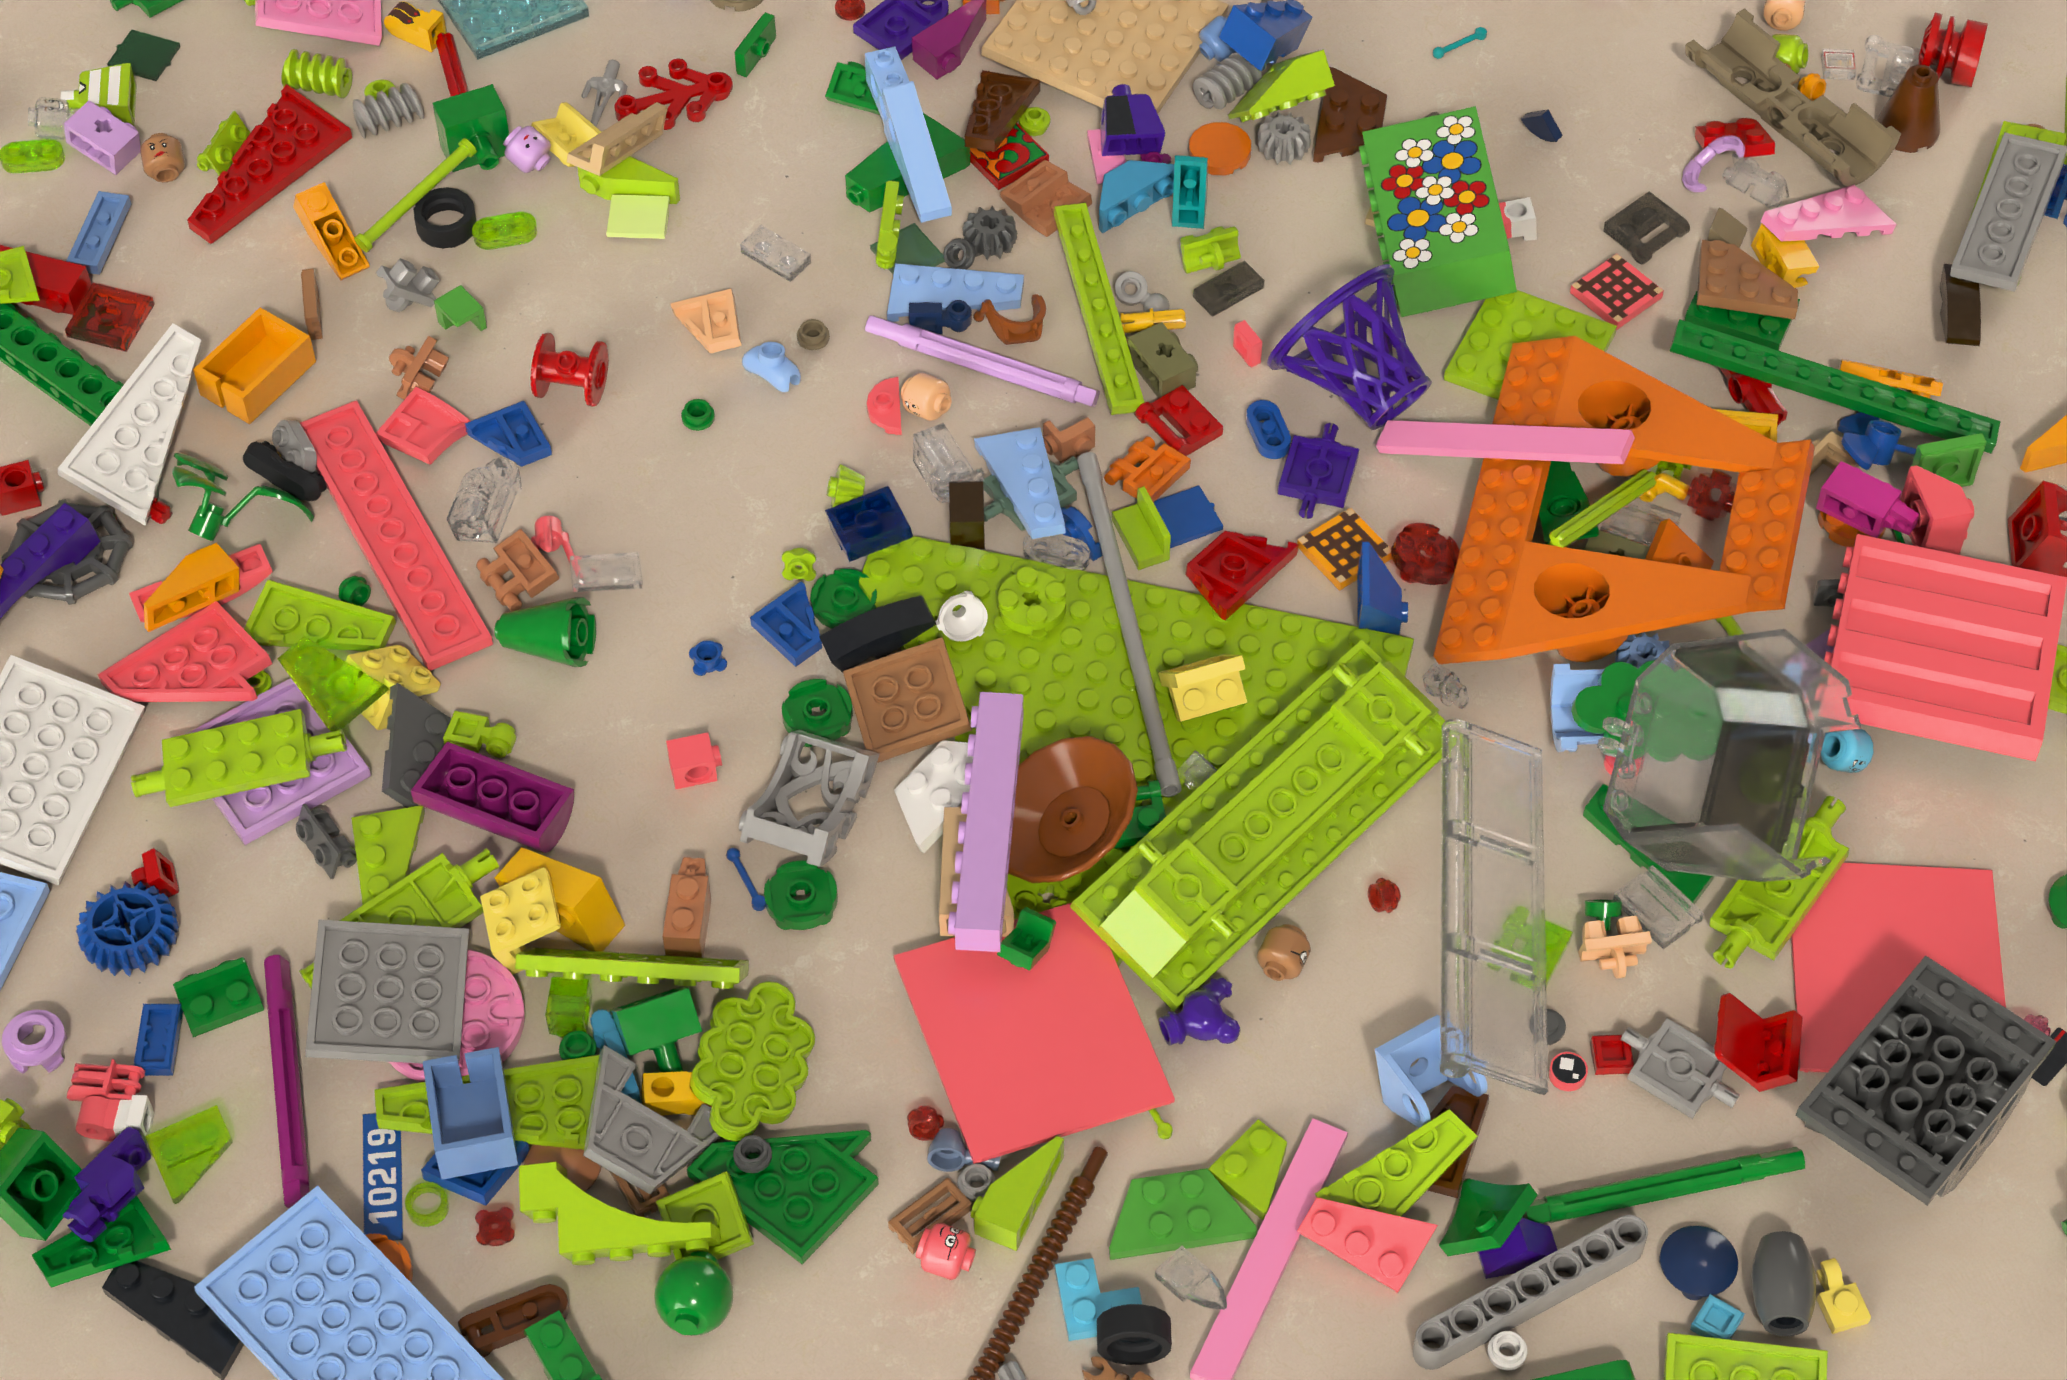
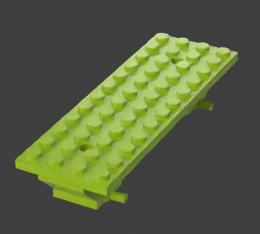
(1265, 824)

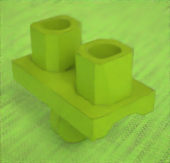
(1210, 249)

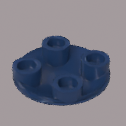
(1698, 1261)

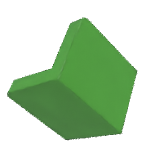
(458, 308)

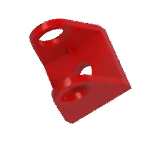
(2036, 532)

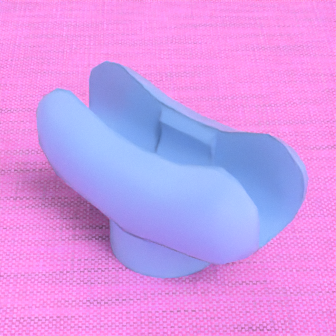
(772, 365)

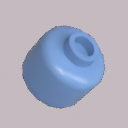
(1212, 45)

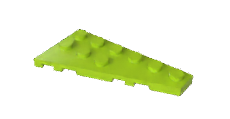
(546, 1103)

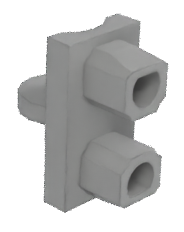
(405, 287)

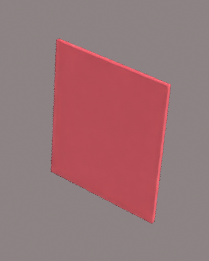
(1873, 933)
(1033, 1047)

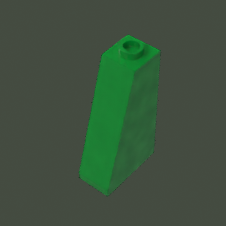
(868, 179)

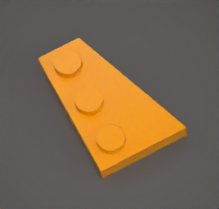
(1917, 384)

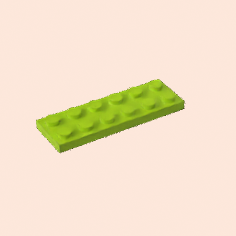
(618, 965)

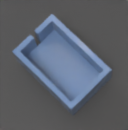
(470, 1119)

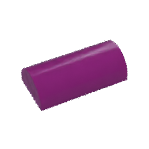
(495, 797)

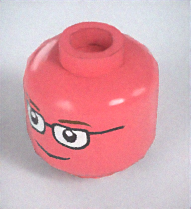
(945, 1251)

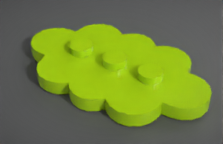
(752, 1061)

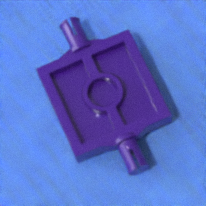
(1318, 471)

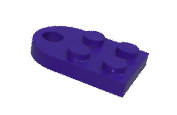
(898, 21)

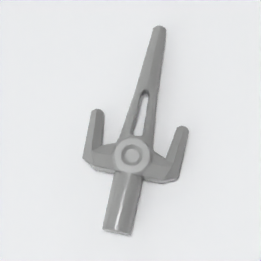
(605, 87)

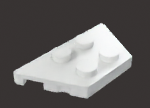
(931, 787)

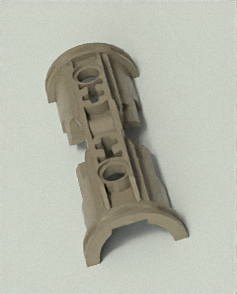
(1810, 125)

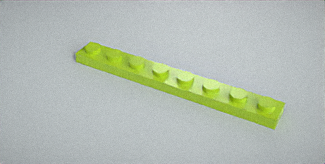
(1098, 308)

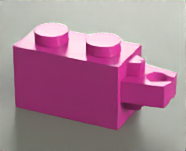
(1865, 502)

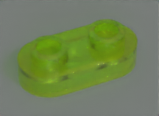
(32, 156)
(504, 230)

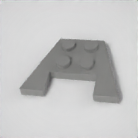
(634, 1138)

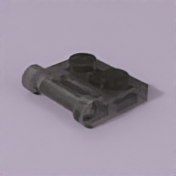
(1641, 219)

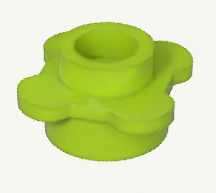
(799, 557)

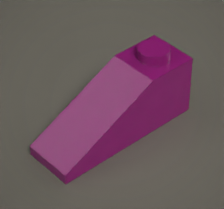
(947, 42)

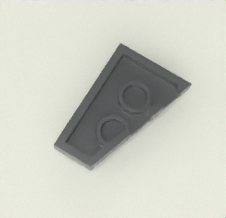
(413, 744)

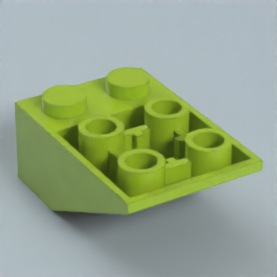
(1286, 86)

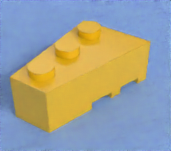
(581, 899)

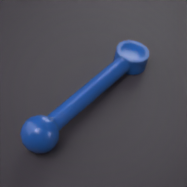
(758, 901)

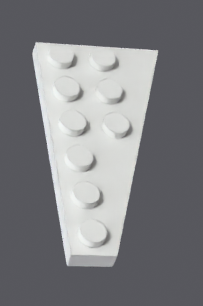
(131, 438)

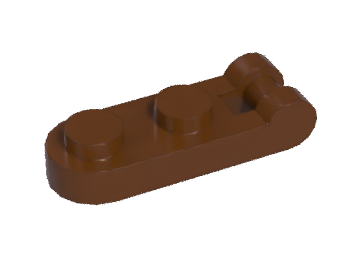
(512, 1317)

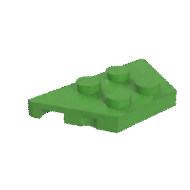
(1177, 1212)

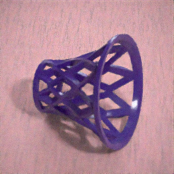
(1392, 371)

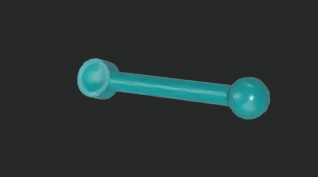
(1480, 34)

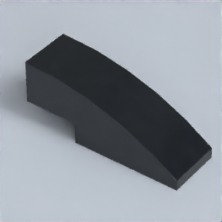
(877, 632)

